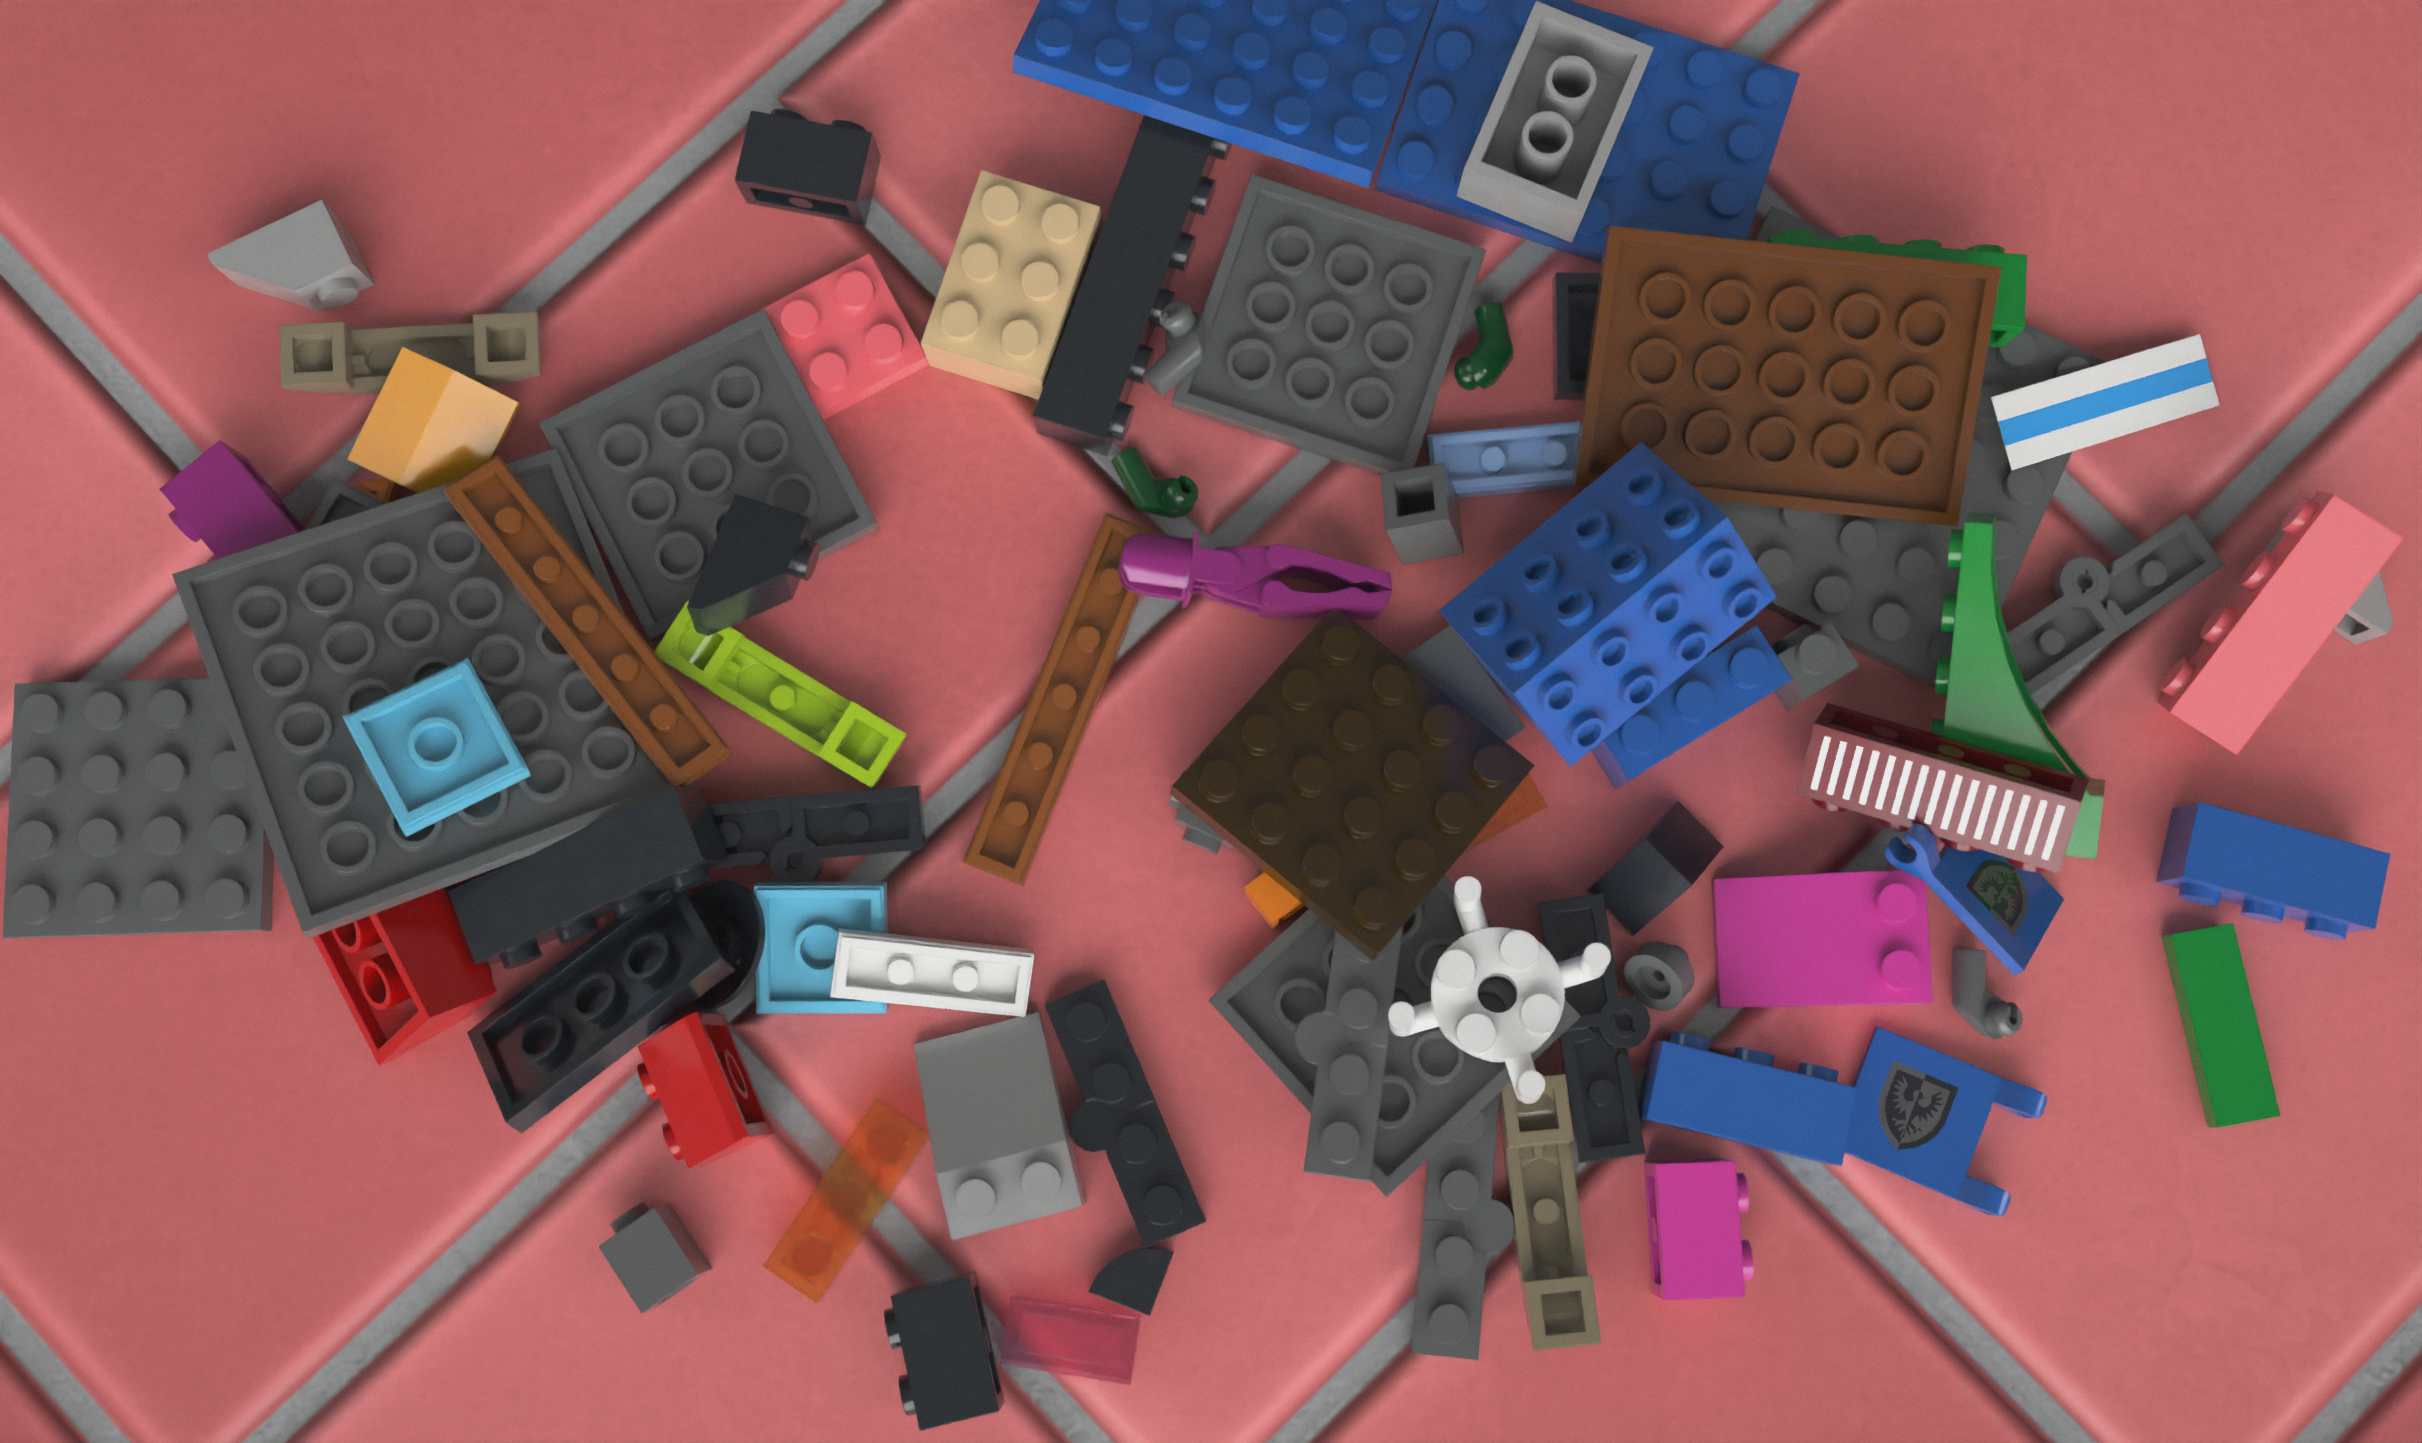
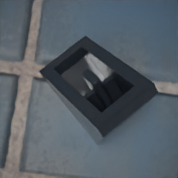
(1657, 868)

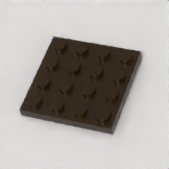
(1352, 781)

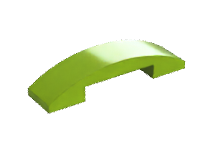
(782, 698)

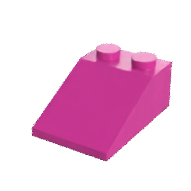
(1822, 940)

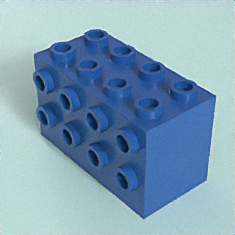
(1609, 602)

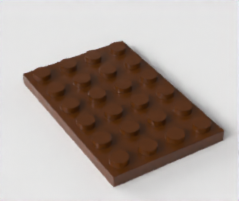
(1788, 372)

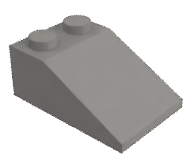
(997, 1126)

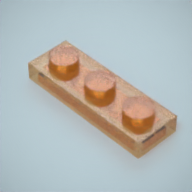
(847, 1200)

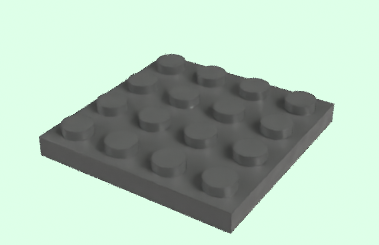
(1330, 328)
(677, 443)
(130, 815)
(1428, 1080)

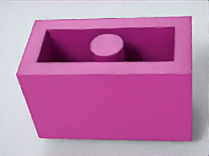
(1697, 1229)

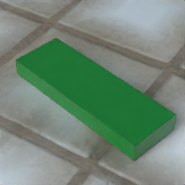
(2220, 1026)

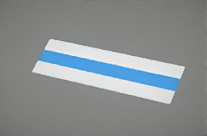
(2105, 401)

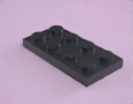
(597, 1005)

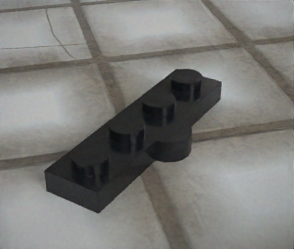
(804, 830)
(1596, 1045)
(1123, 1114)

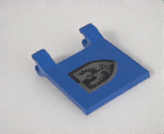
(1993, 898)
(1925, 1116)

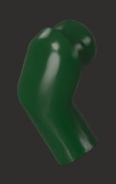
(1491, 354)
(1151, 493)

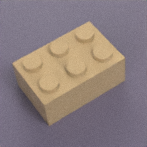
(1011, 284)

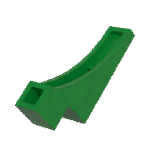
(1984, 684)

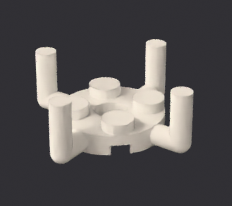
(1505, 954)

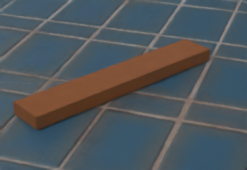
(587, 622)
(1057, 711)

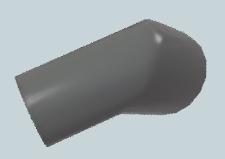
(1183, 347)
(1978, 1003)

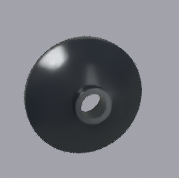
(741, 931)

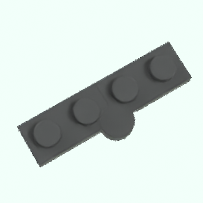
(2103, 602)
(1350, 1058)
(1455, 1235)

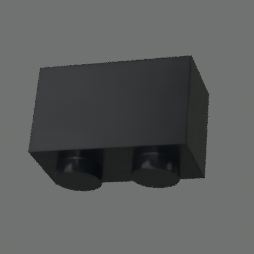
(808, 166)
(944, 1351)

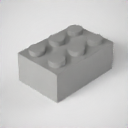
(1553, 121)

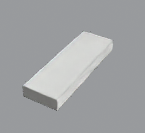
(931, 972)

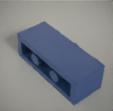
(1693, 706)
(2273, 870)
(1747, 1099)

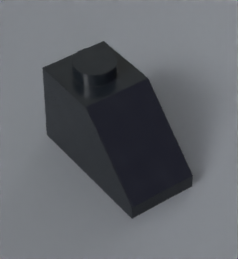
(752, 565)

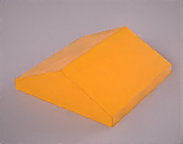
(431, 425)

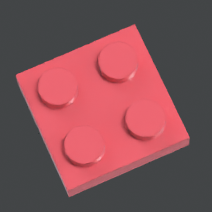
(846, 336)

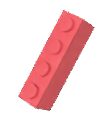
(2277, 619)

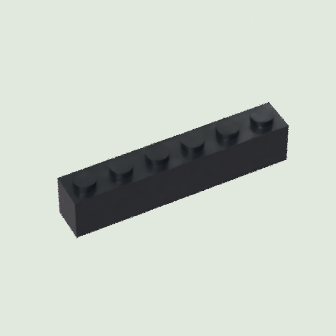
(1128, 286)

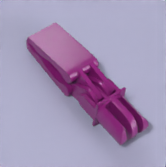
(1249, 577)

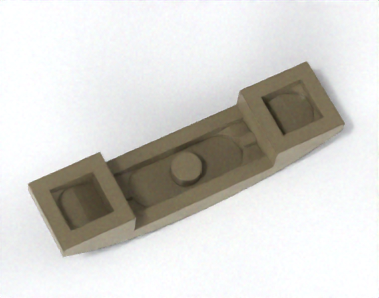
(358, 361)
(1547, 1218)

